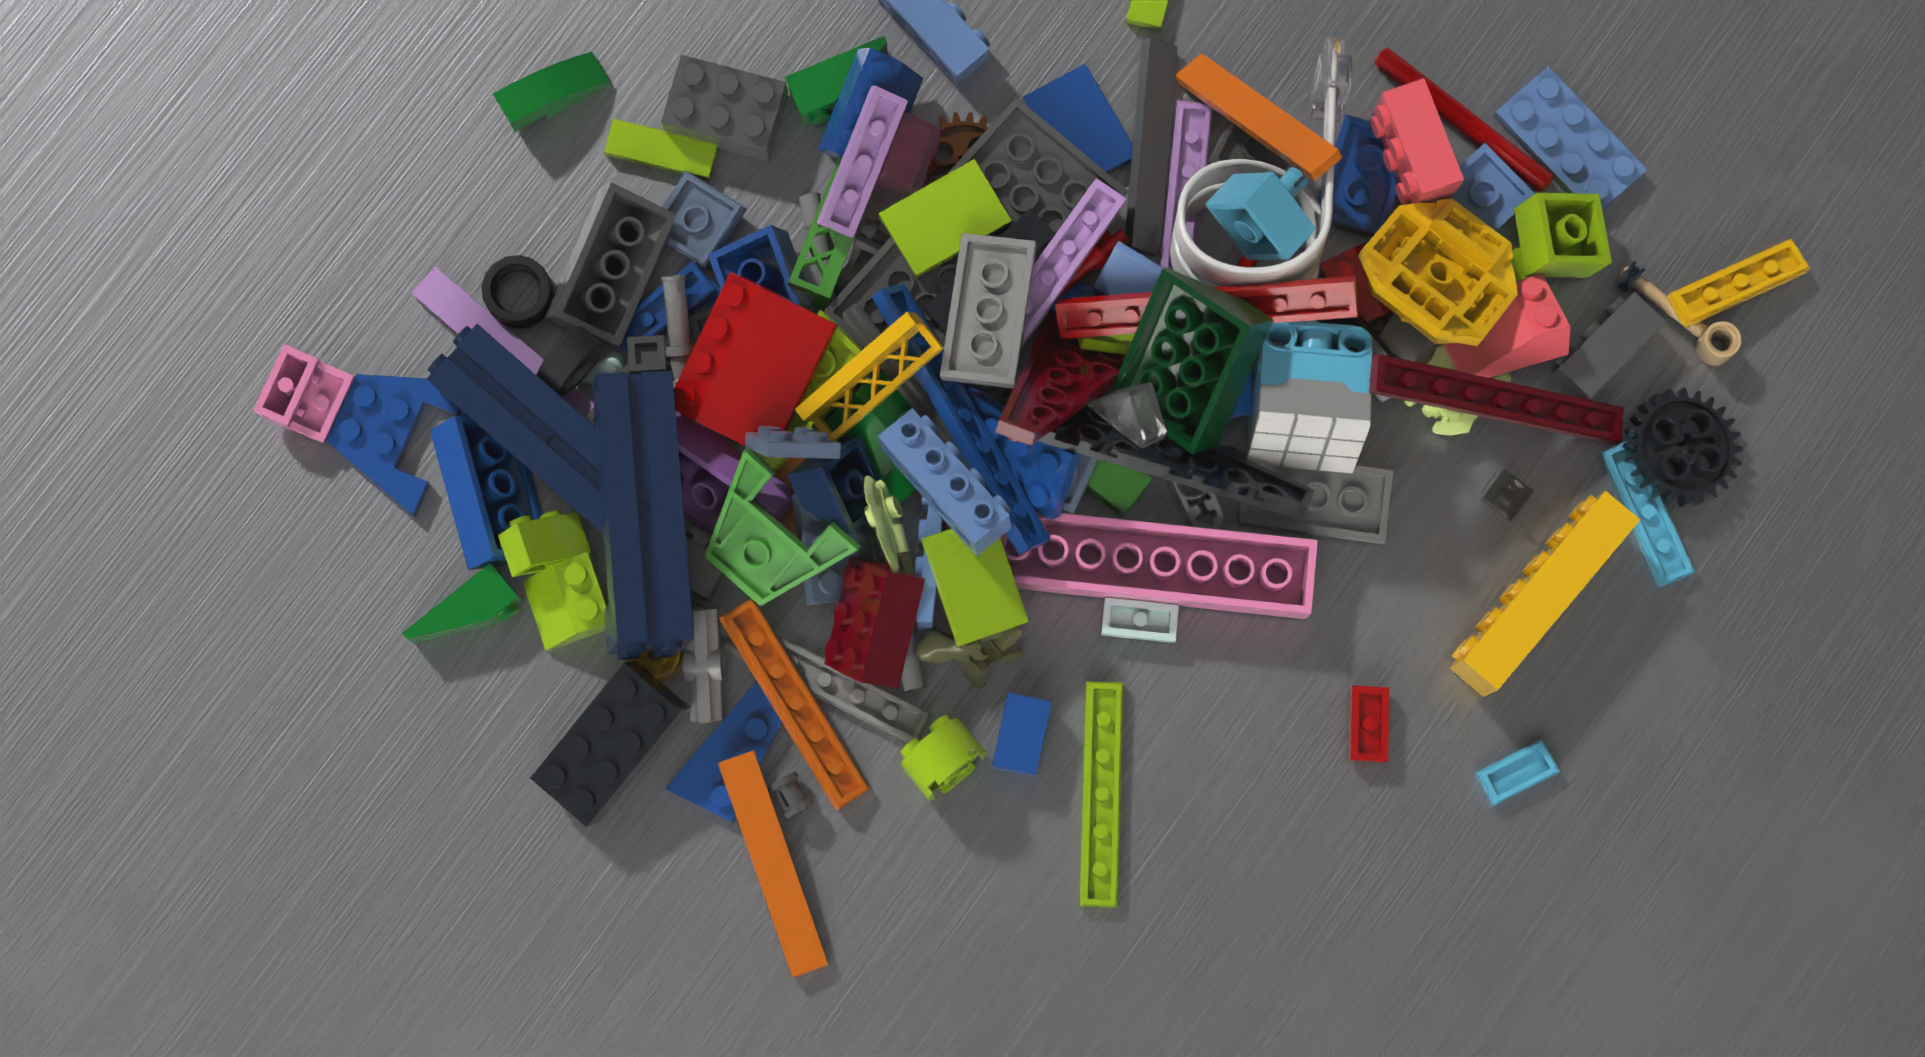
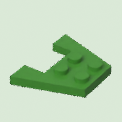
(758, 549)

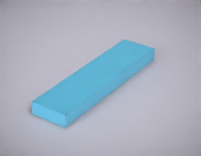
(1655, 529)

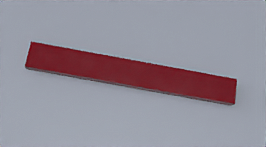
(1495, 399)

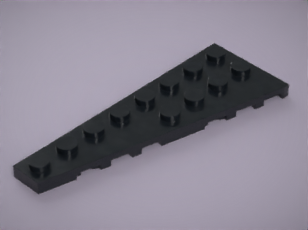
(1209, 470)

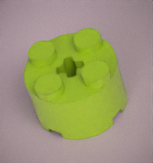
(941, 757)

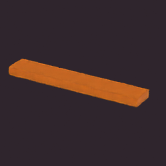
(1258, 117)
(794, 704)
(772, 863)

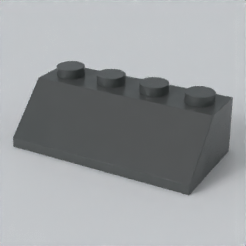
(610, 264)

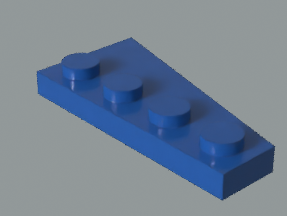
(746, 728)

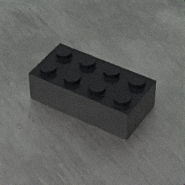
(610, 743)

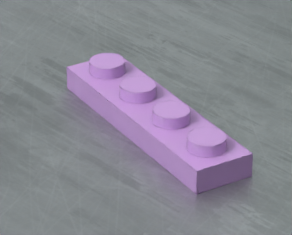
(862, 161)

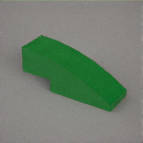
(551, 90)

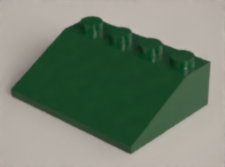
(1197, 355)

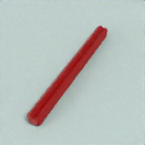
(1467, 121)

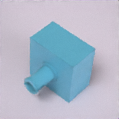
(1262, 214)

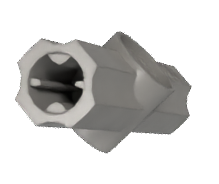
(705, 667)

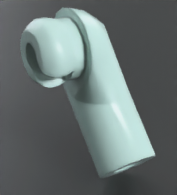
(610, 364)

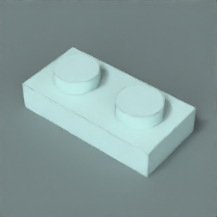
(1139, 620)

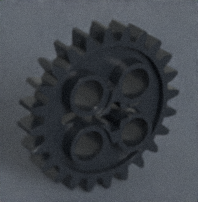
(1692, 479)

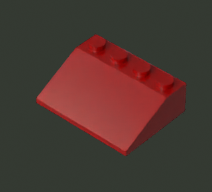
(751, 361)

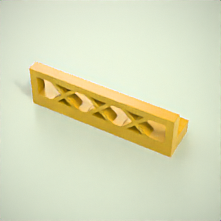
(861, 366)

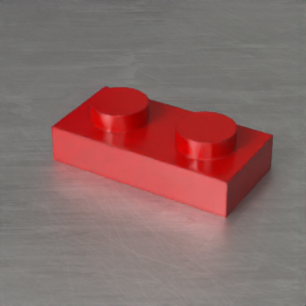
(1369, 724)

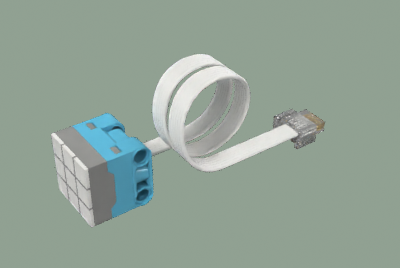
(1311, 389)

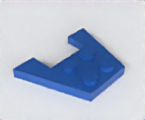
(377, 428)

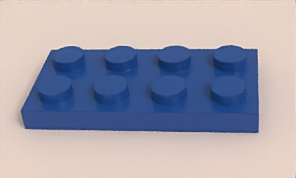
(1040, 468)

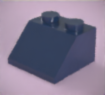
(836, 486)

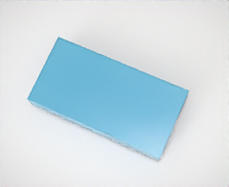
(1517, 772)

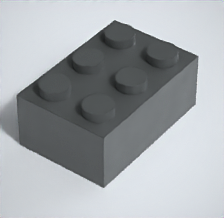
(725, 107)

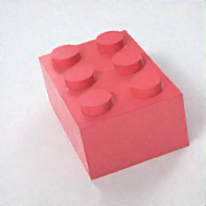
(1416, 144)

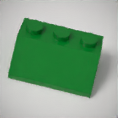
(871, 426)

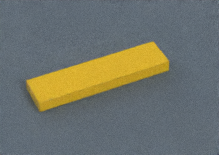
(1738, 283)

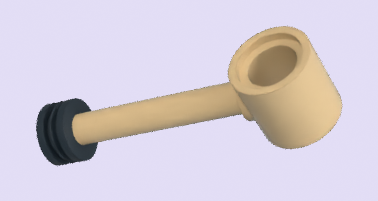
(1631, 277)

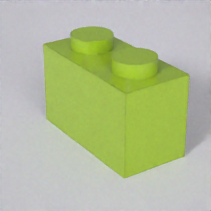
(541, 542)

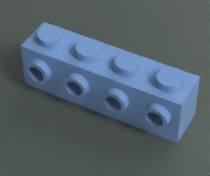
(945, 482)

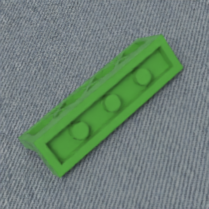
(836, 257)

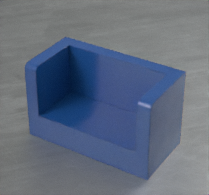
(1021, 734)

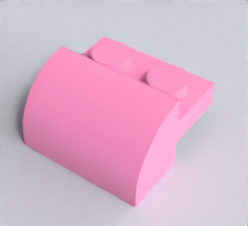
(303, 394)

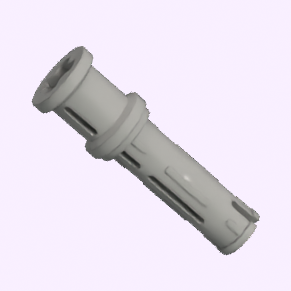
(677, 324)

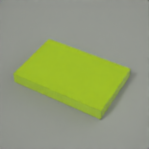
(932, 220)
(974, 589)

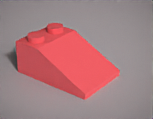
(1524, 335)

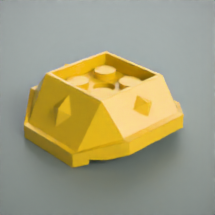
(1441, 271)

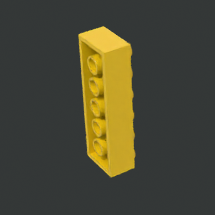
(1544, 594)

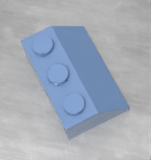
(1126, 273)

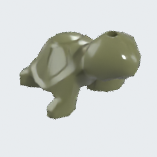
(974, 656)

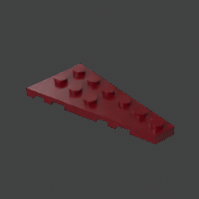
(1055, 384)

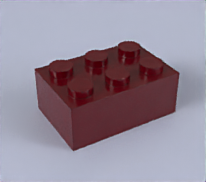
(873, 622)

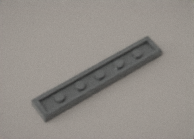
(1150, 146)

